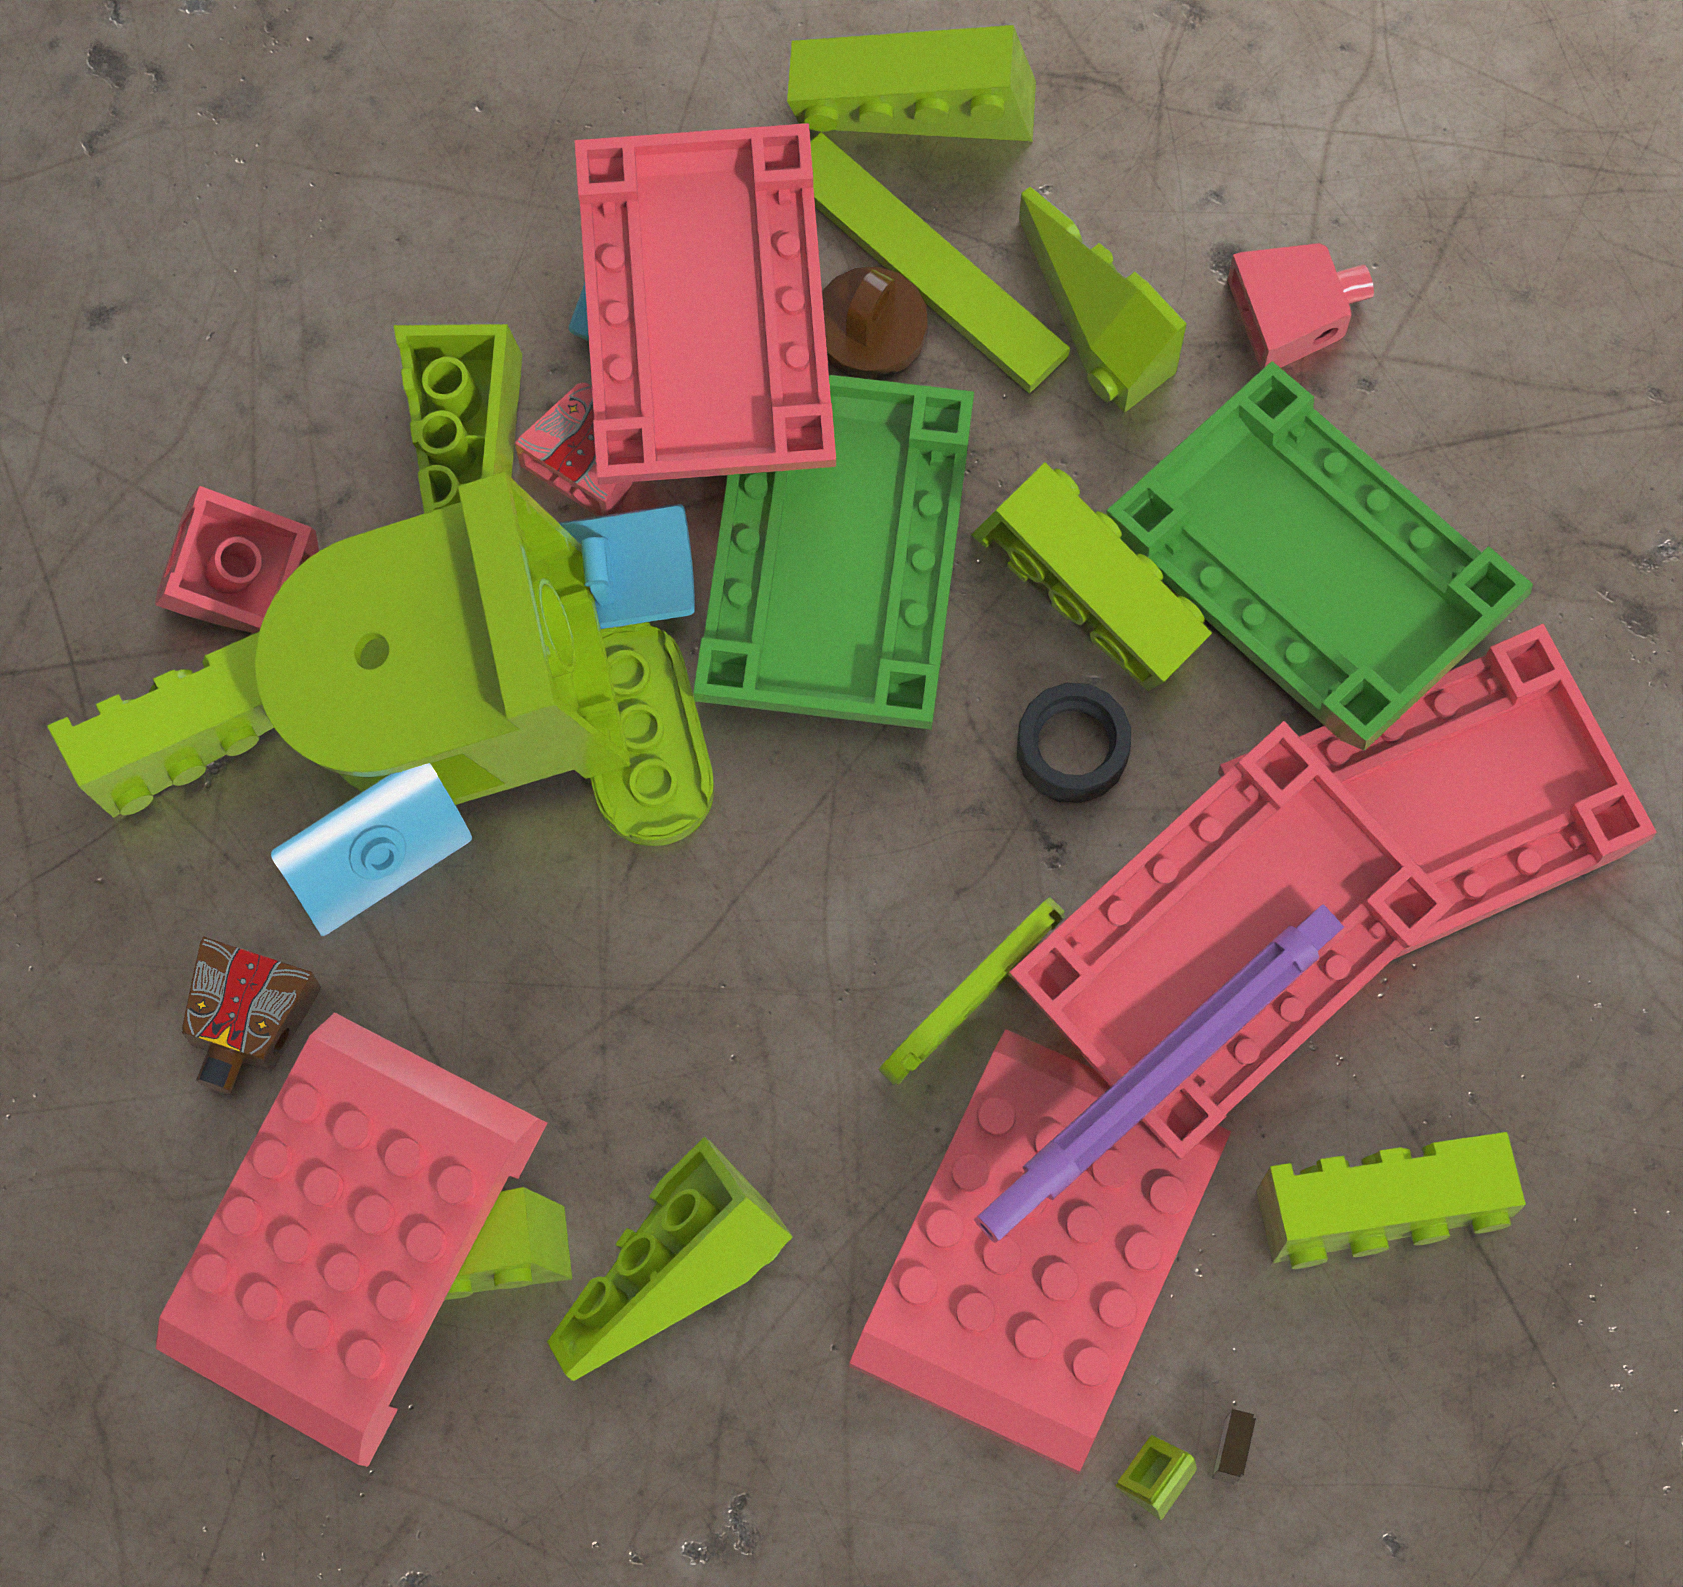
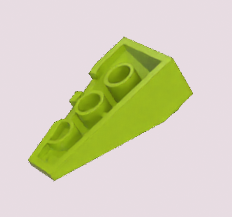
(690, 1250)

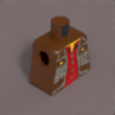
(243, 1010)

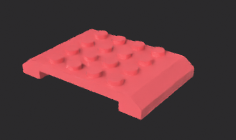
(704, 304)
(1494, 782)
(1204, 902)
(343, 1235)
(1046, 1318)

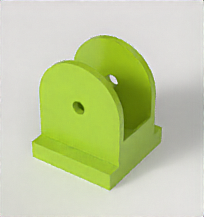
(445, 648)

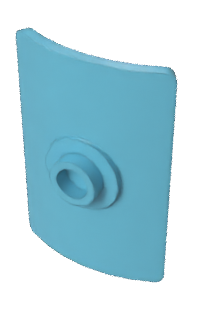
(637, 564)
(371, 846)

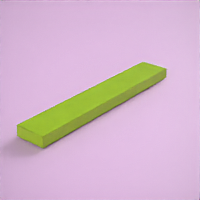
(938, 270)

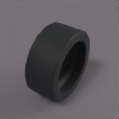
(1074, 698)

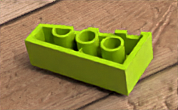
(916, 84)
(460, 403)
(1095, 576)
(167, 733)
(1389, 1199)
(517, 1246)

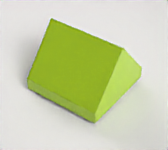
(1157, 1476)

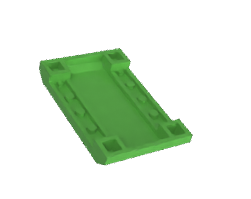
(1315, 559)
(843, 573)

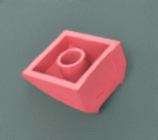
(231, 560)

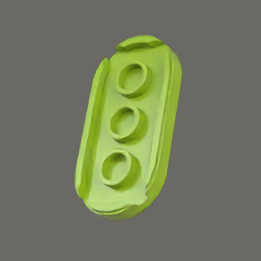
(670, 771)
(971, 992)

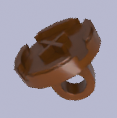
(873, 322)

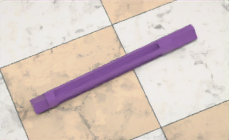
(1160, 1071)

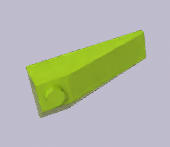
(1117, 323)

